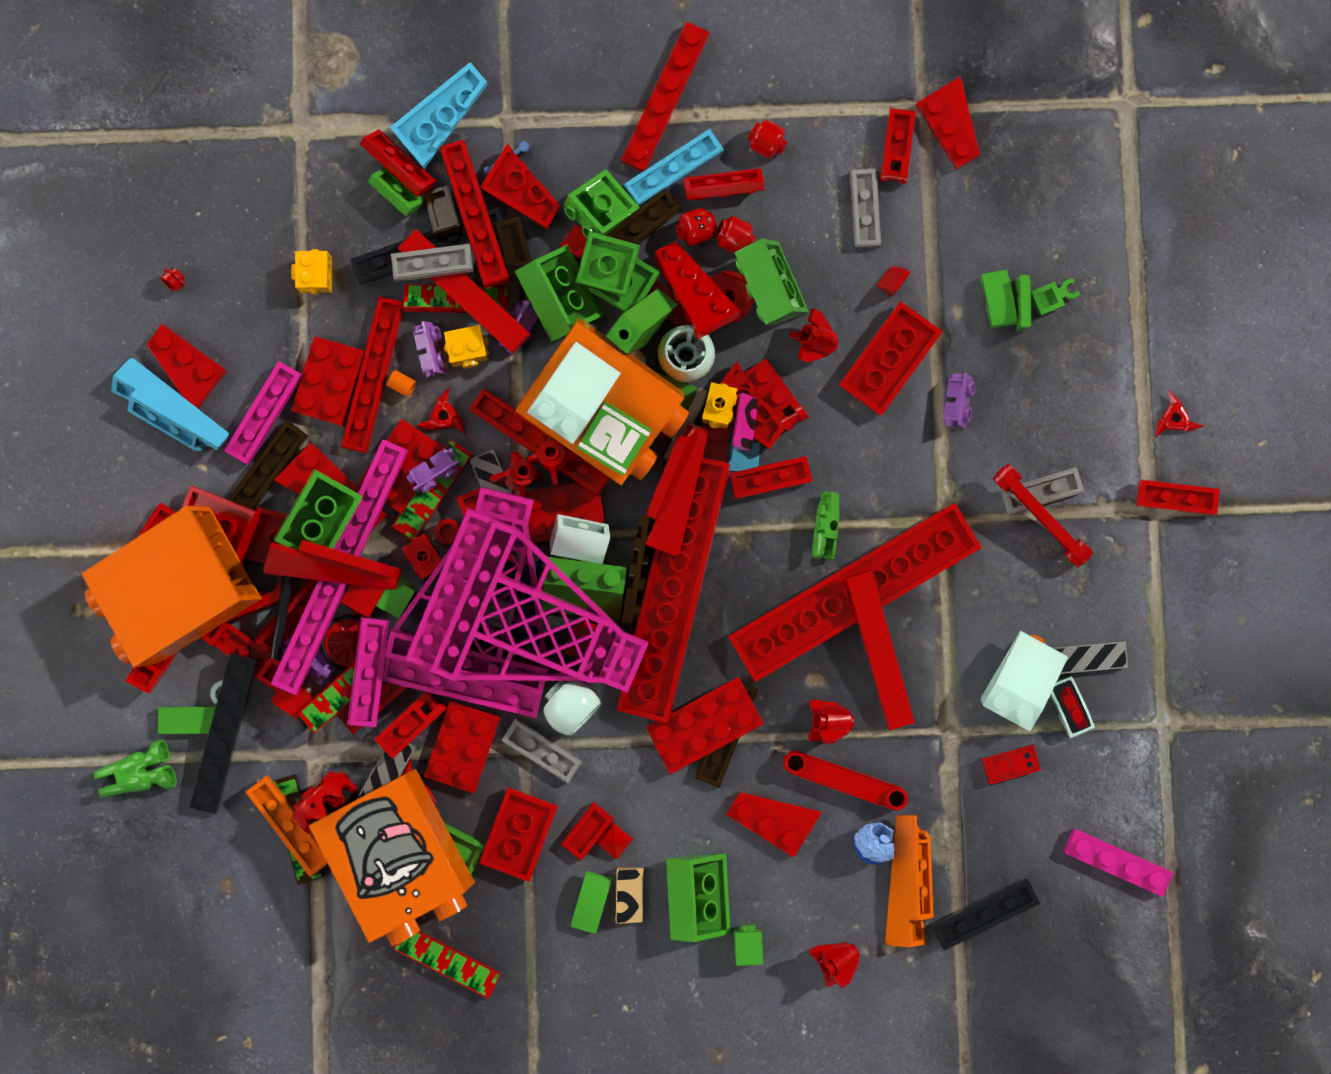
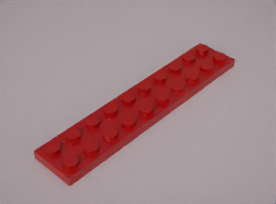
(673, 600)
(828, 606)

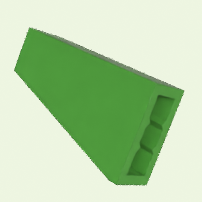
(642, 322)

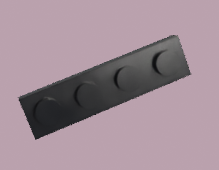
(985, 914)

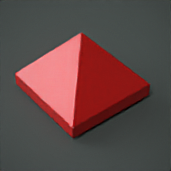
(614, 840)

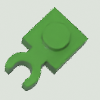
(1050, 297)

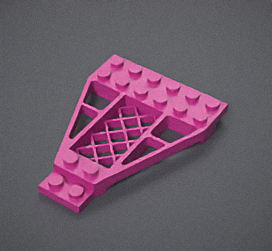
(463, 596)
(506, 695)

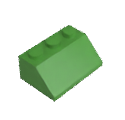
(770, 282)
(555, 294)
(318, 513)
(598, 581)
(698, 897)

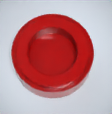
(446, 531)

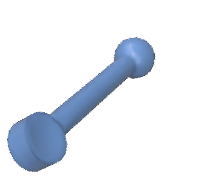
(523, 147)

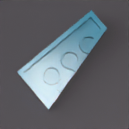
(437, 116)

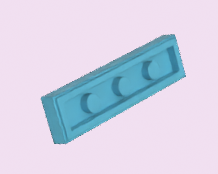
(674, 167)

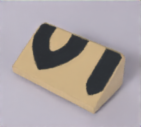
(629, 895)

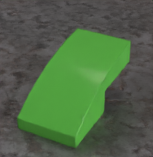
(999, 299)
(591, 902)

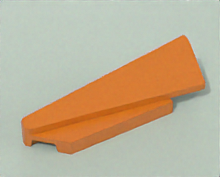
(909, 884)

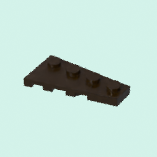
(636, 583)

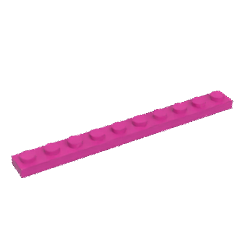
(327, 594)

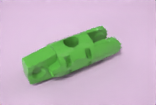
(826, 526)

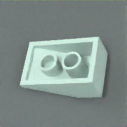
(574, 392)
(1024, 681)

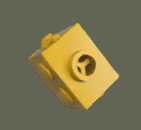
(312, 272)
(466, 346)
(719, 416)

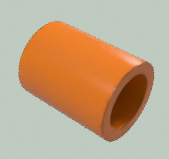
(401, 383)

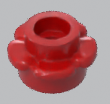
(173, 279)

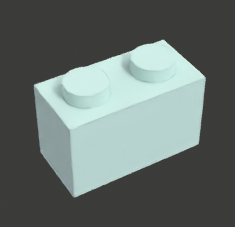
(579, 539)

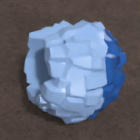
(873, 843)

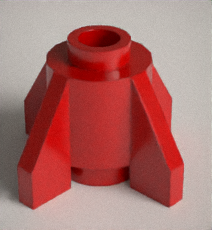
(819, 338)
(553, 463)
(518, 475)
(829, 721)
(837, 962)

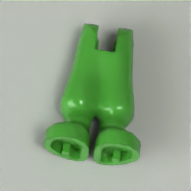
(132, 772)

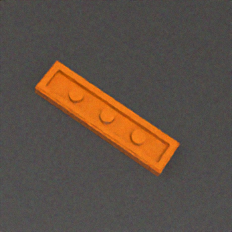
(279, 813)

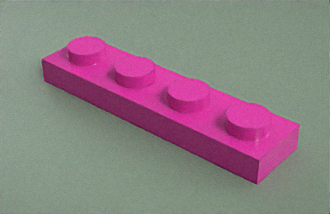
(263, 413)
(368, 672)
(1118, 862)

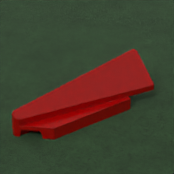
(676, 491)
(329, 565)

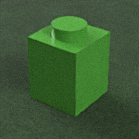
(397, 600)
(748, 945)

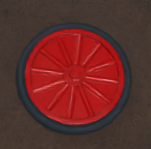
(341, 641)

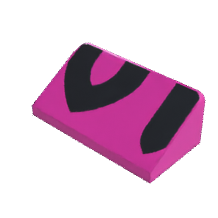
(744, 422)

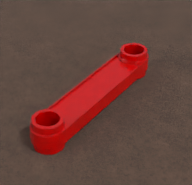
(1009, 480)
(845, 780)

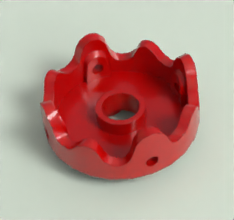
(311, 802)

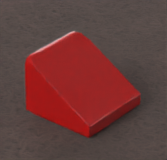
(893, 280)

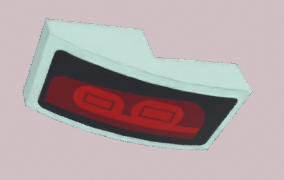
(1071, 708)

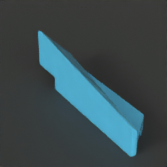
(165, 408)

